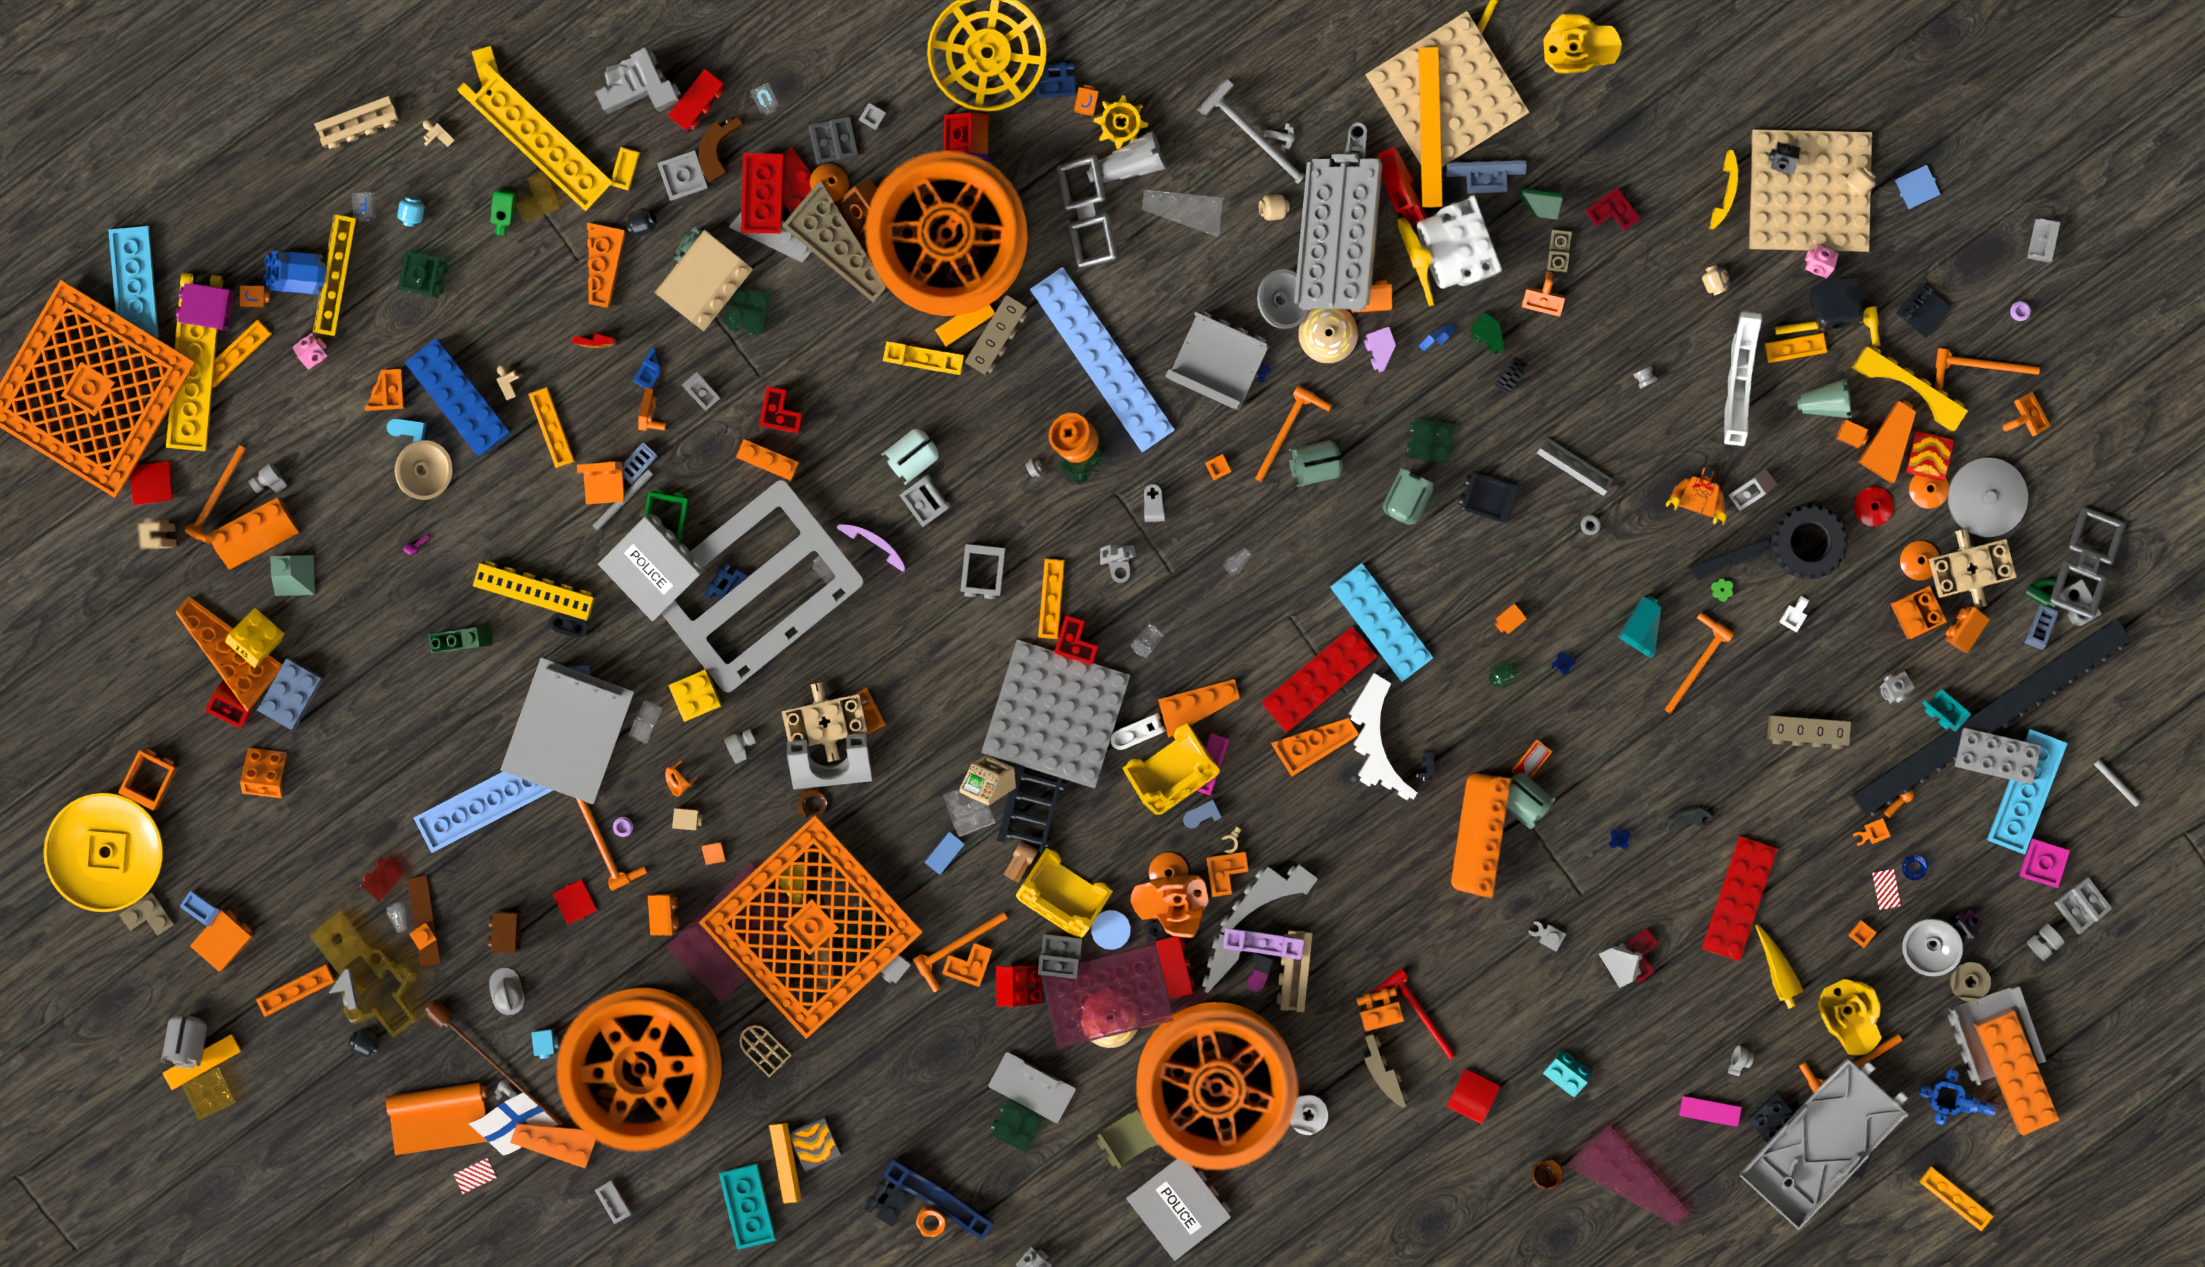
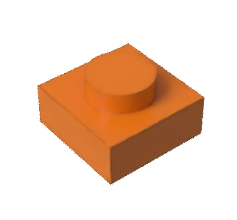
(1218, 467)
(1862, 933)
(423, 936)

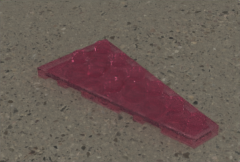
(1619, 1169)

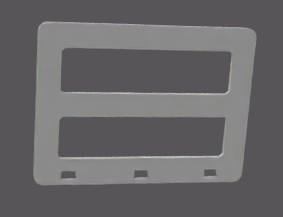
(811, 539)

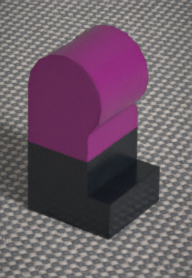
(1262, 967)

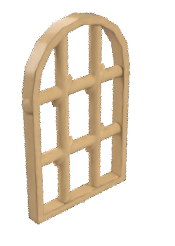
(764, 1057)

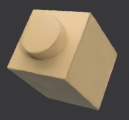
(686, 819)

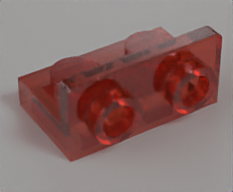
(383, 878)

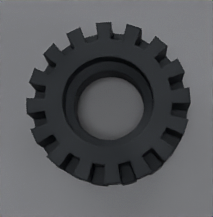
(1511, 375)

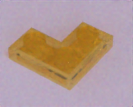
(543, 200)

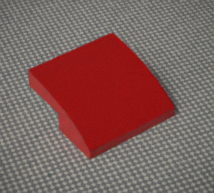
(151, 483)
(1473, 1096)

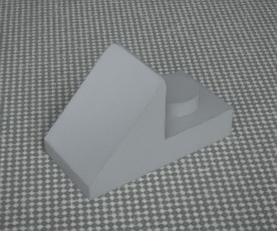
(701, 391)
(347, 984)

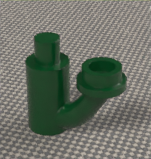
(2039, 595)

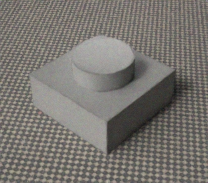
(872, 116)

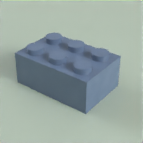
(290, 694)

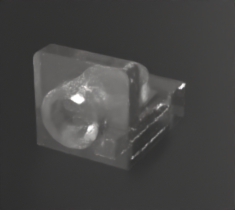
(823, 570)
(1147, 640)

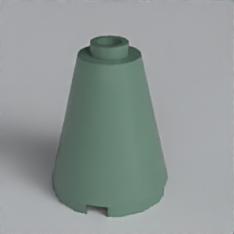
(1827, 400)

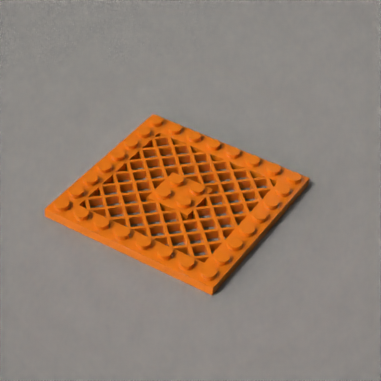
(90, 388)
(810, 927)

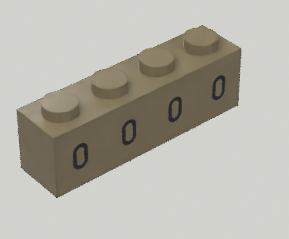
(996, 335)
(1809, 730)

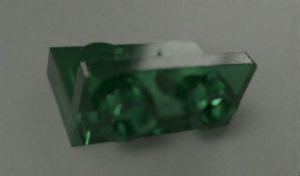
(1080, 471)

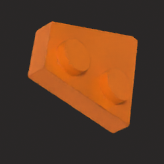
(387, 392)

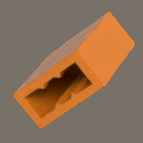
(222, 940)

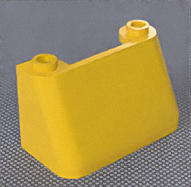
(1172, 771)
(1062, 895)

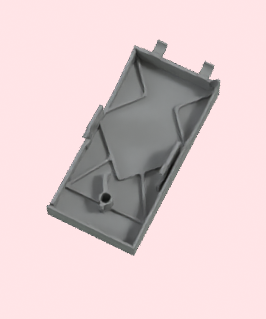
(1823, 1143)

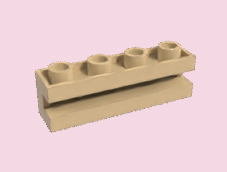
(357, 122)
(154, 534)
(1295, 975)

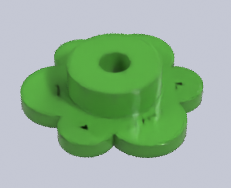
(1727, 586)

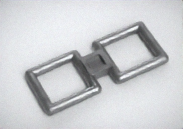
(1087, 211)
(2088, 562)

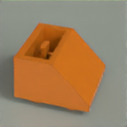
(1380, 297)
(1918, 612)
(1966, 629)
(662, 914)

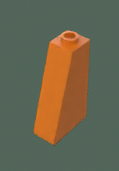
(1889, 443)

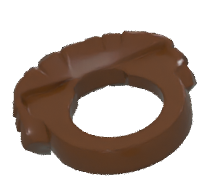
(803, 809)

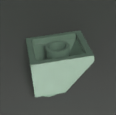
(293, 575)

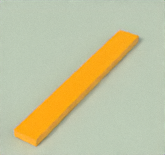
(1430, 127)

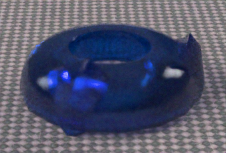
(1914, 875)

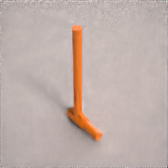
(1944, 360)
(1302, 397)
(196, 529)
(1721, 634)
(617, 879)
(925, 963)
(1815, 1083)

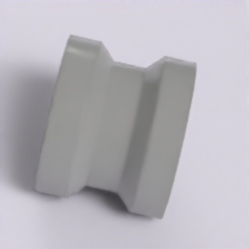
(1645, 377)

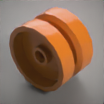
(1073, 437)

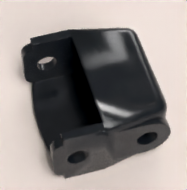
(1836, 304)

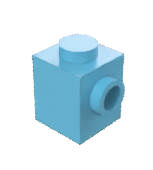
(544, 1043)

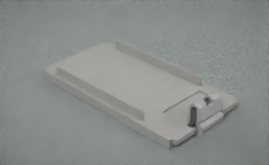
(1338, 233)

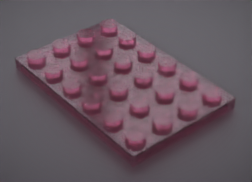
(707, 959)
(1108, 997)

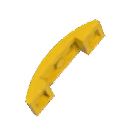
(1730, 165)
(923, 358)

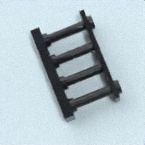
(1011, 813)

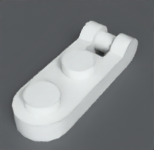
(1136, 732)

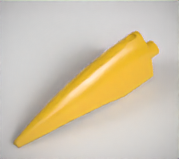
(1782, 974)

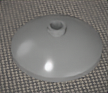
(1280, 285)
(1932, 959)

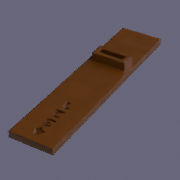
(423, 914)

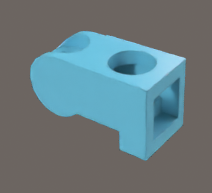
(403, 427)

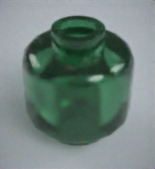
(1503, 674)

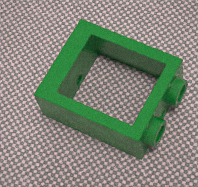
(677, 497)

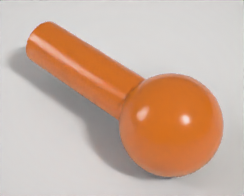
(1900, 800)

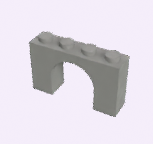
(808, 774)

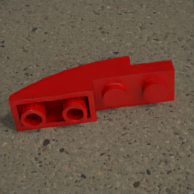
(1399, 187)

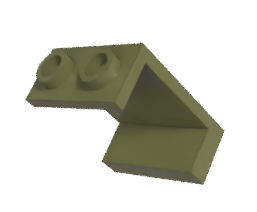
(1125, 1138)

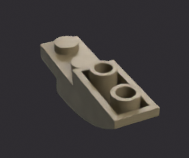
(1386, 1079)

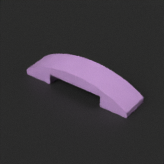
(893, 559)
(1263, 943)

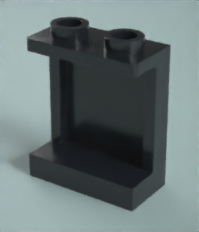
(1488, 497)

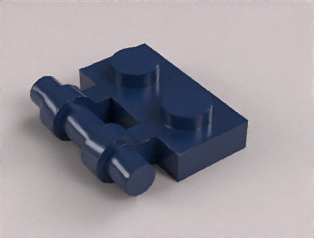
(1056, 86)
(737, 578)

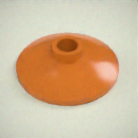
(827, 171)
(1925, 499)
(1910, 556)
(1167, 861)

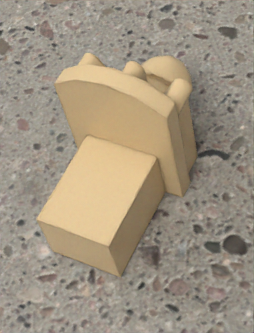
(435, 131)
(505, 381)

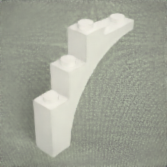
(1740, 379)
(1368, 710)

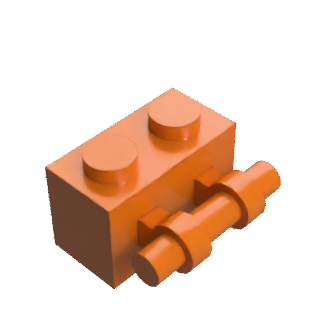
(1380, 1015)

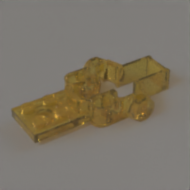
(350, 949)

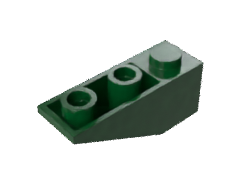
(460, 639)

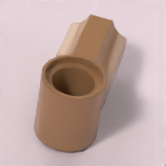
(1022, 858)

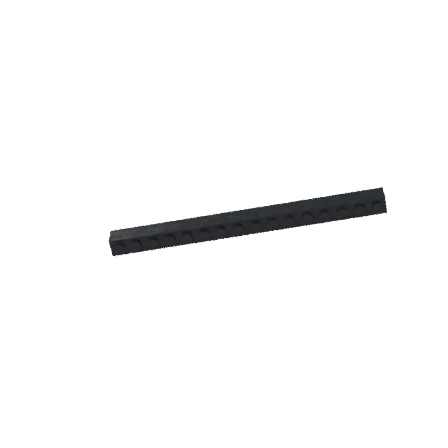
(1992, 716)

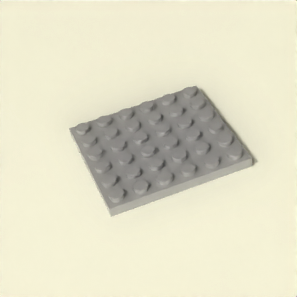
(1055, 714)

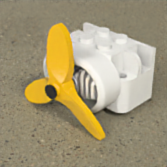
(1452, 246)

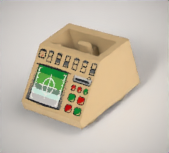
(988, 780)

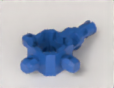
(1964, 1101)

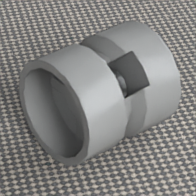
(2048, 935)

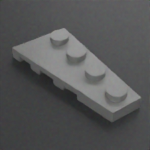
(783, 242)

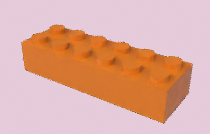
(2016, 1071)

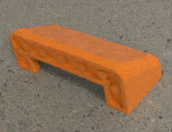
(1480, 834)

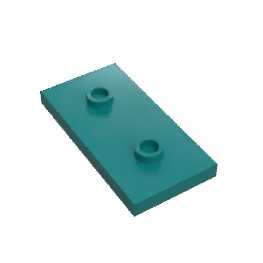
(747, 1206)

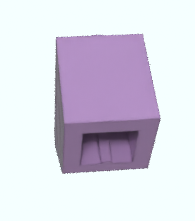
(1381, 345)

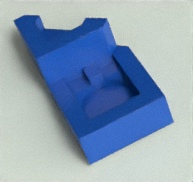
(1439, 335)
(649, 371)

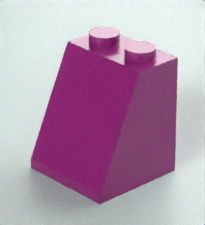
(205, 306)

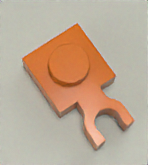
(1874, 831)

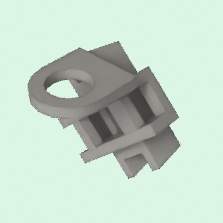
(1117, 557)

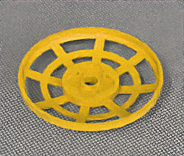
(986, 66)

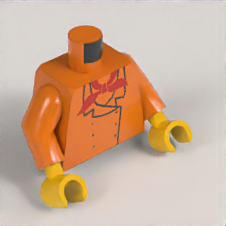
(1700, 496)

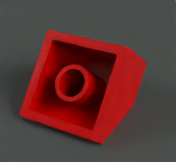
(966, 133)

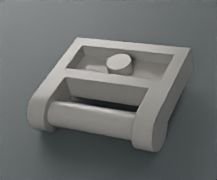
(920, 505)

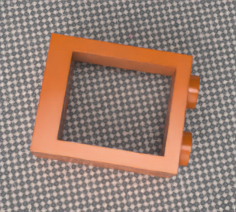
(139, 797)

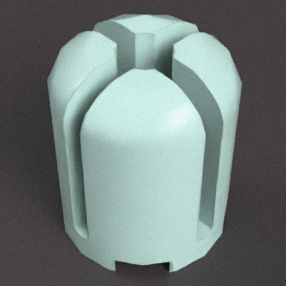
(917, 462)

